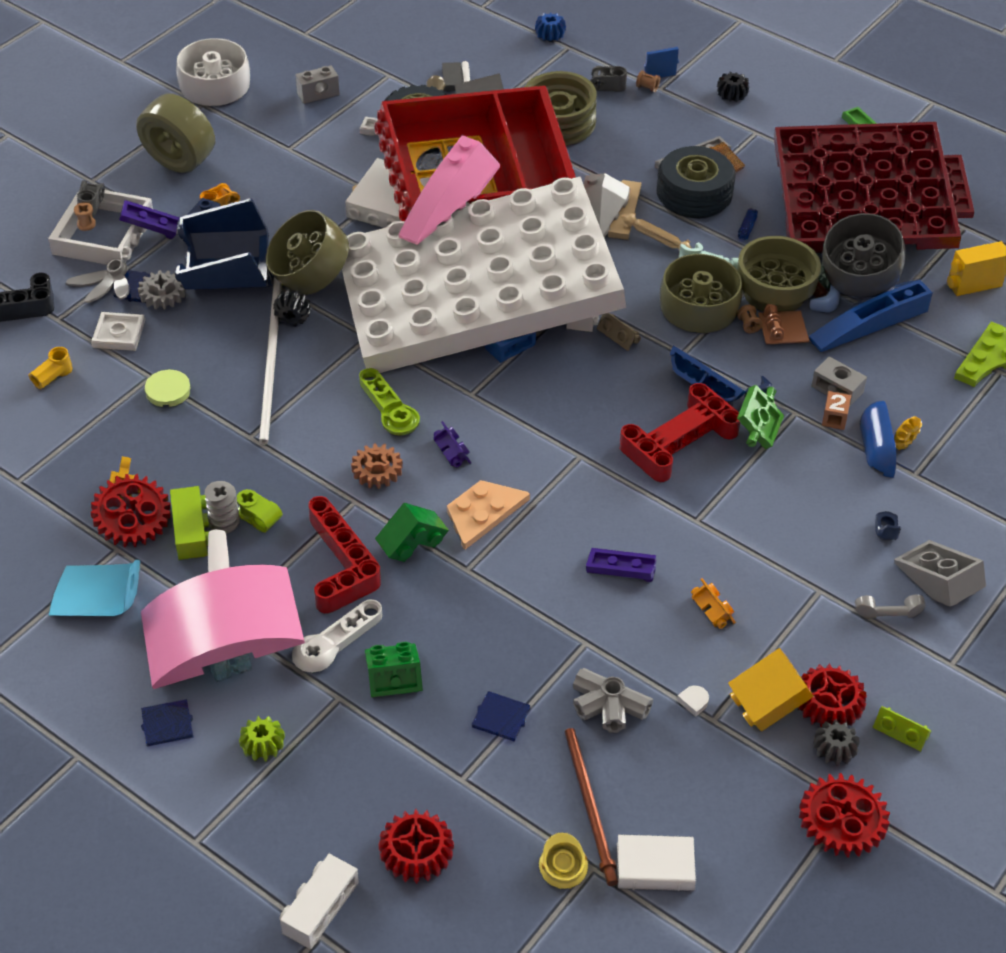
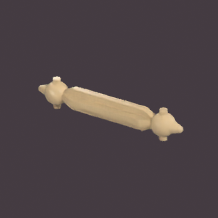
(653, 231)

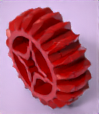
(835, 689)
(399, 842)

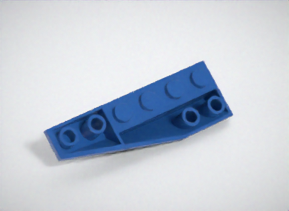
(874, 314)

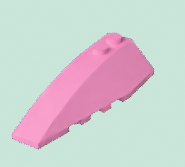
(454, 182)

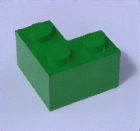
(408, 529)

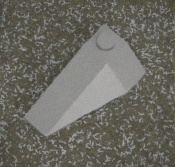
(606, 198)

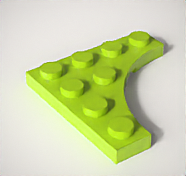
(985, 356)

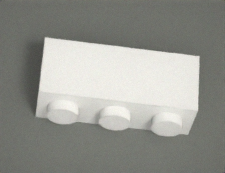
(318, 901)

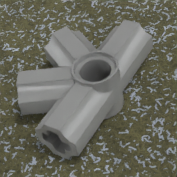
(609, 698)

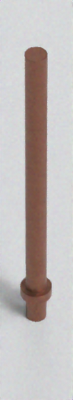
(607, 864)

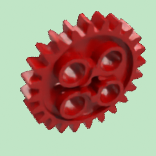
(148, 499)
(844, 815)

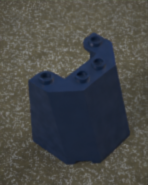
(225, 248)

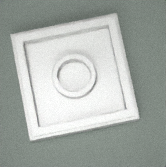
(118, 331)

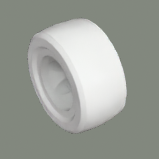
(213, 72)

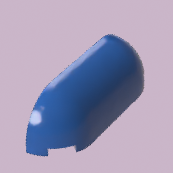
(697, 372)
(878, 438)

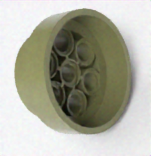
(778, 272)

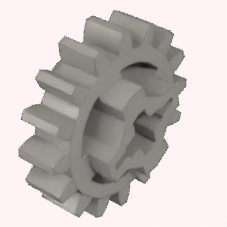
(161, 290)

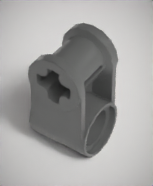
(610, 78)
(91, 194)

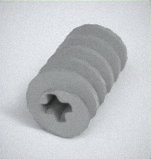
(222, 506)

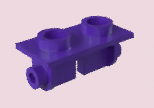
(448, 438)

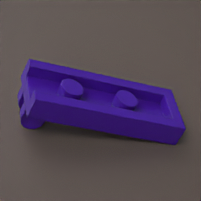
(149, 219)
(621, 564)

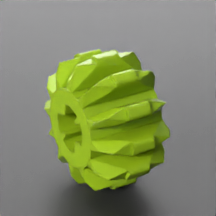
(261, 738)

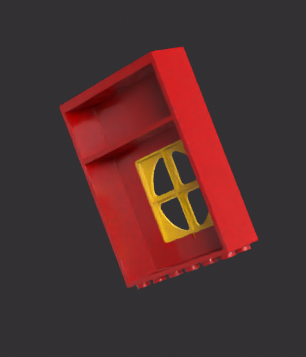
(510, 123)

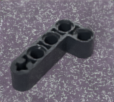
(29, 302)

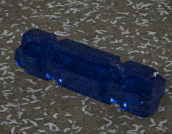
(747, 223)

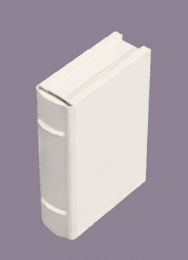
(656, 862)

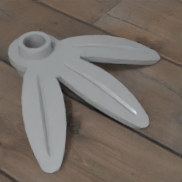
(106, 278)

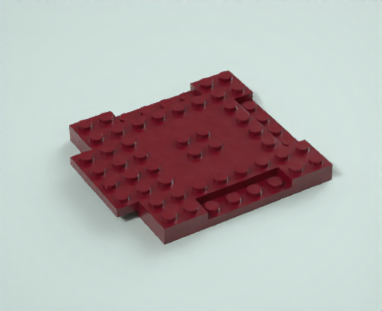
(876, 171)

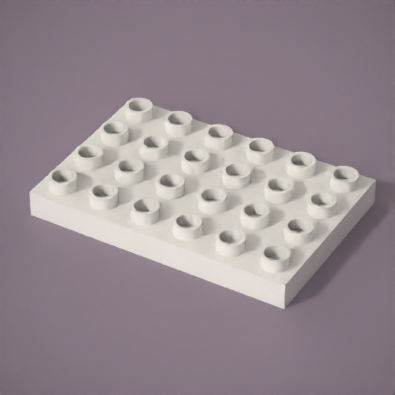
(480, 276)

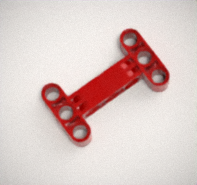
(655, 450)

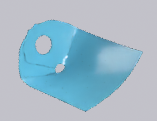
(96, 590)

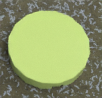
(167, 388)

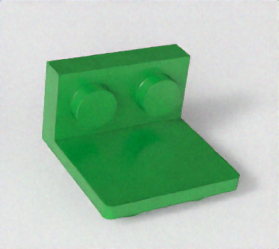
(393, 669)

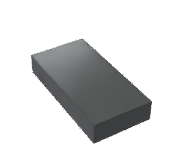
(451, 75)

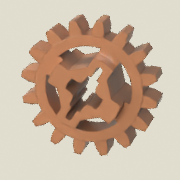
(377, 465)

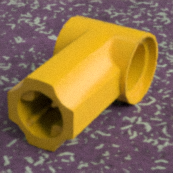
(56, 365)

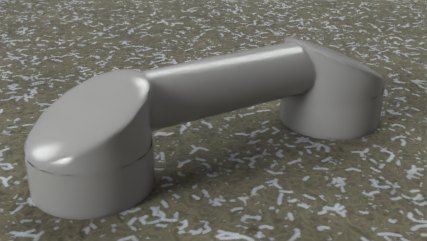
(867, 608)

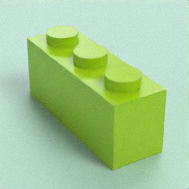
(189, 522)

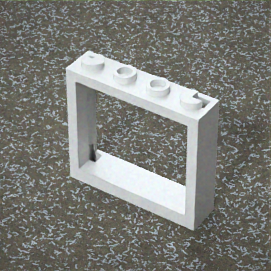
(112, 201)

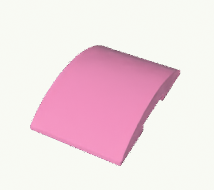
(218, 620)

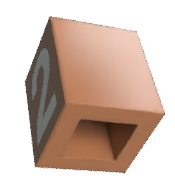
(836, 410)

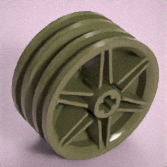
(572, 101)

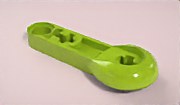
(395, 416)

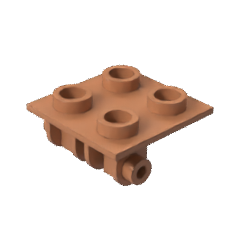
(782, 326)

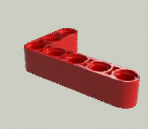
(361, 568)

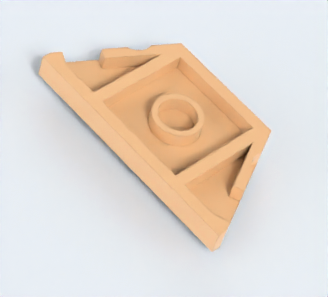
(483, 509)

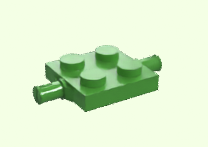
(760, 416)

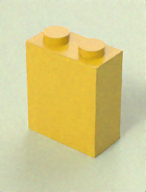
(978, 268)
(769, 690)

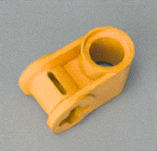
(221, 194)

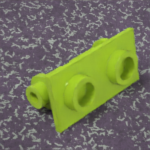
(901, 728)

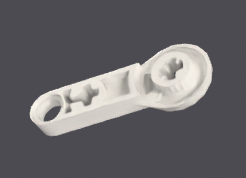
(335, 638)

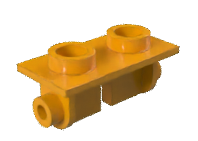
(719, 611)

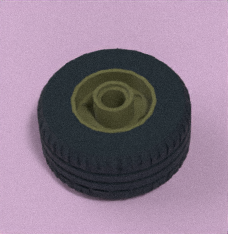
(695, 182)

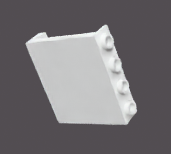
(374, 198)

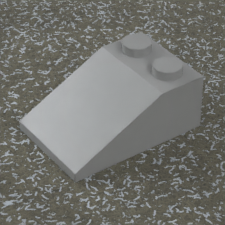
(943, 572)

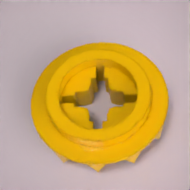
(907, 432)

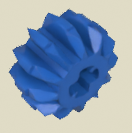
(550, 27)

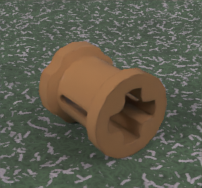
(648, 81)
(84, 214)
(749, 319)

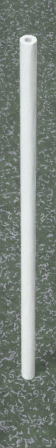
(270, 368)

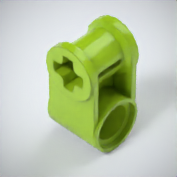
(257, 510)

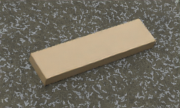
(617, 227)

